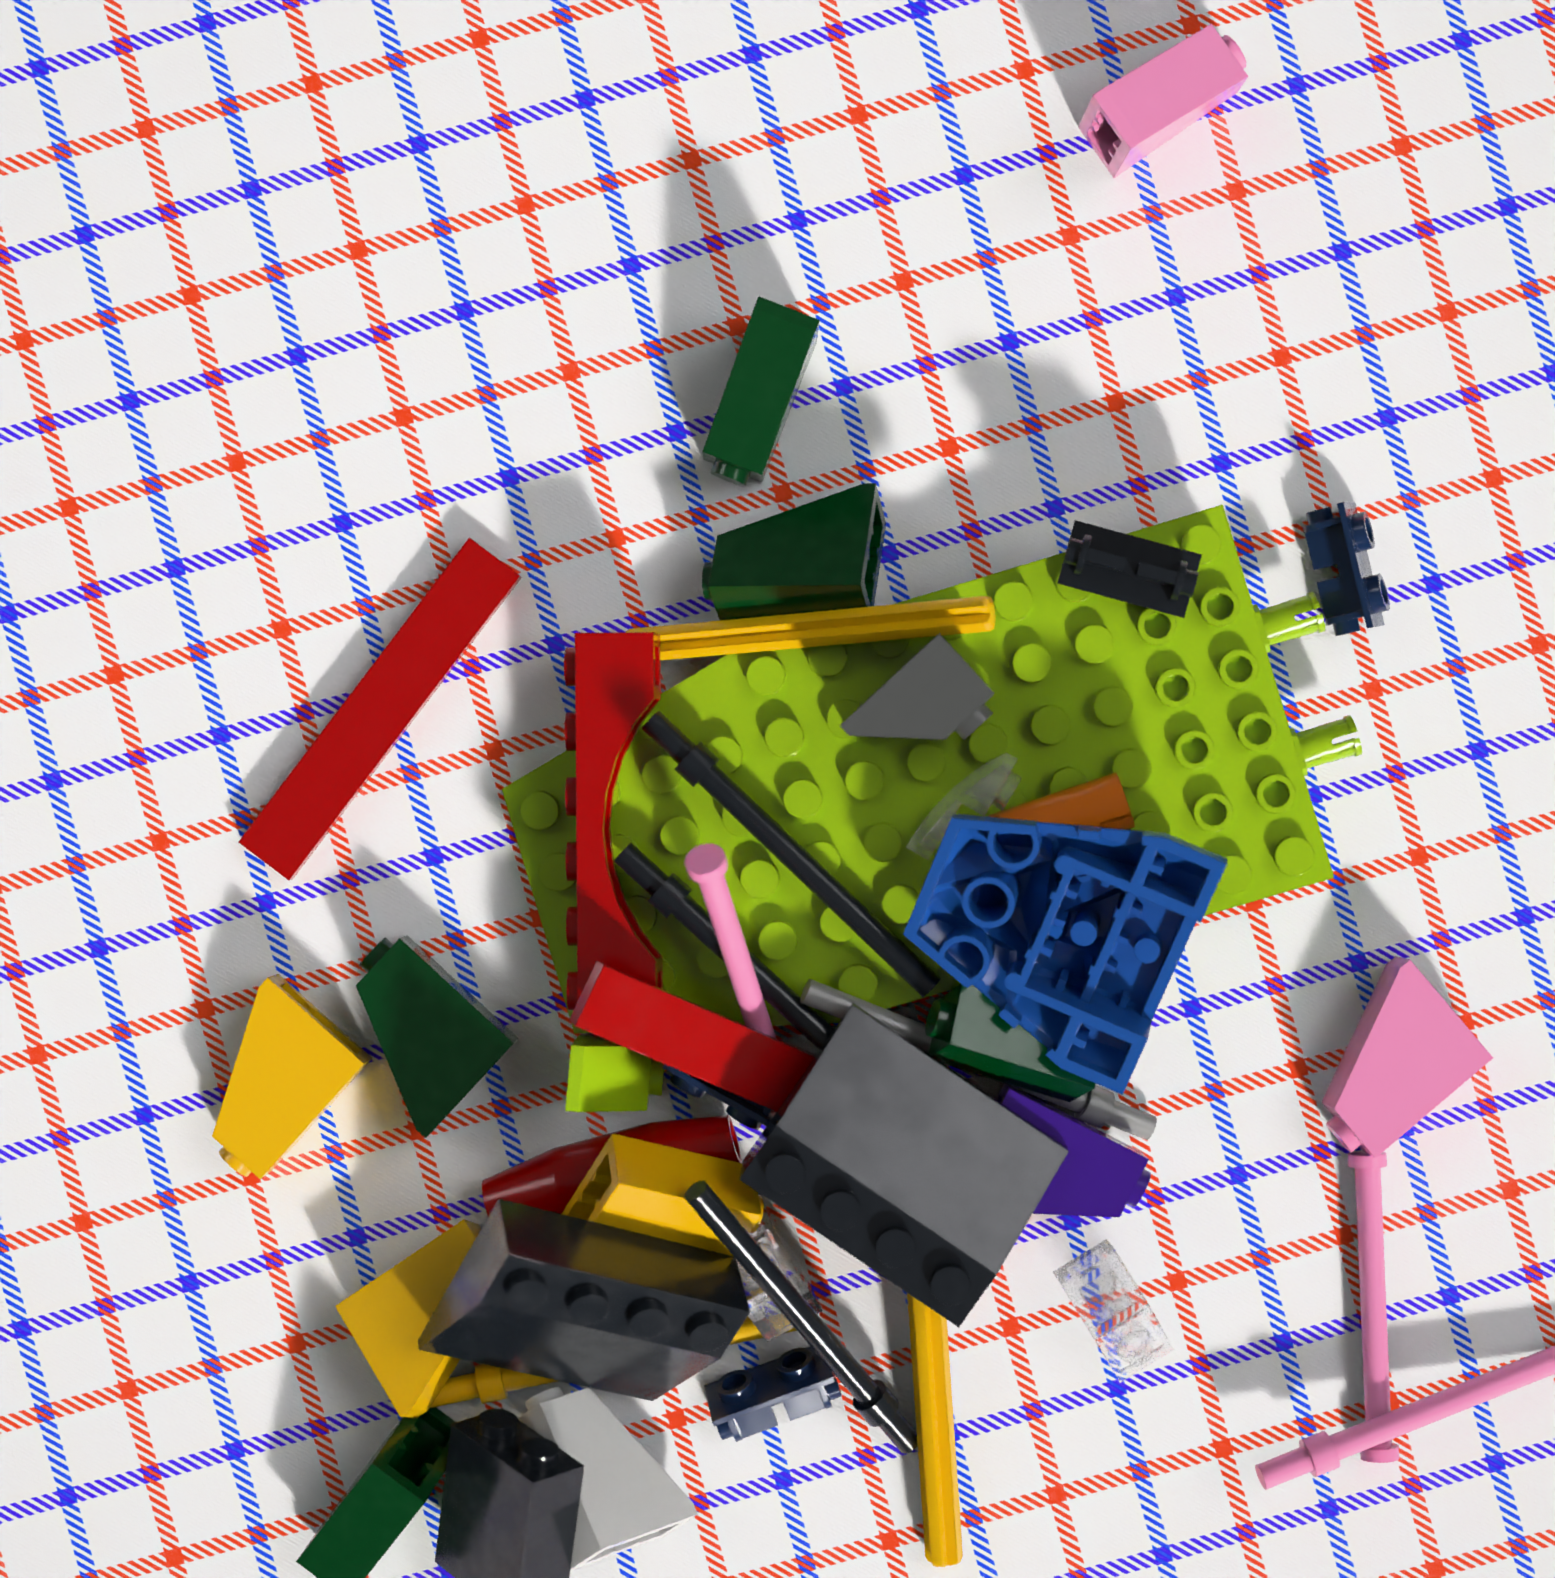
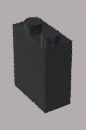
(507, 1501)

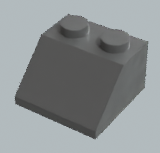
(925, 699)

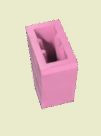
(1162, 98)
(1399, 1061)

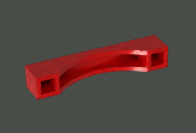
(614, 693)

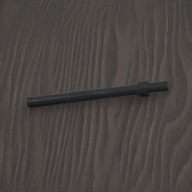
(699, 767)
(671, 896)
(871, 1397)

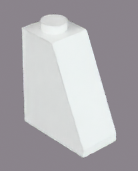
(623, 1489)

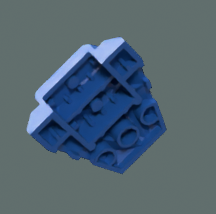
(1065, 929)

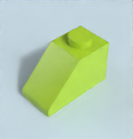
(610, 1077)

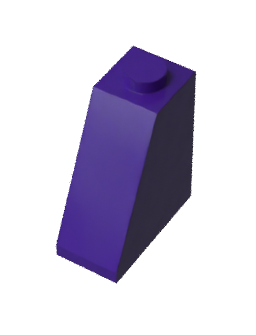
(1096, 1173)

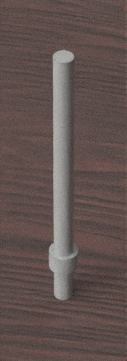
(1094, 1108)

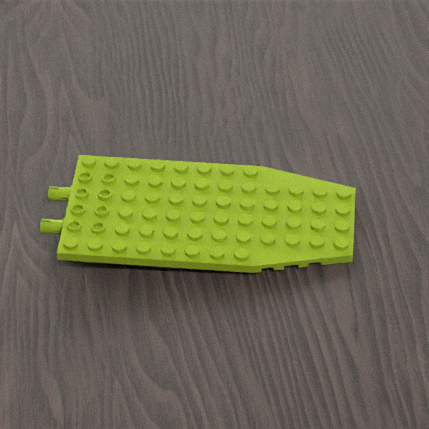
(1078, 695)

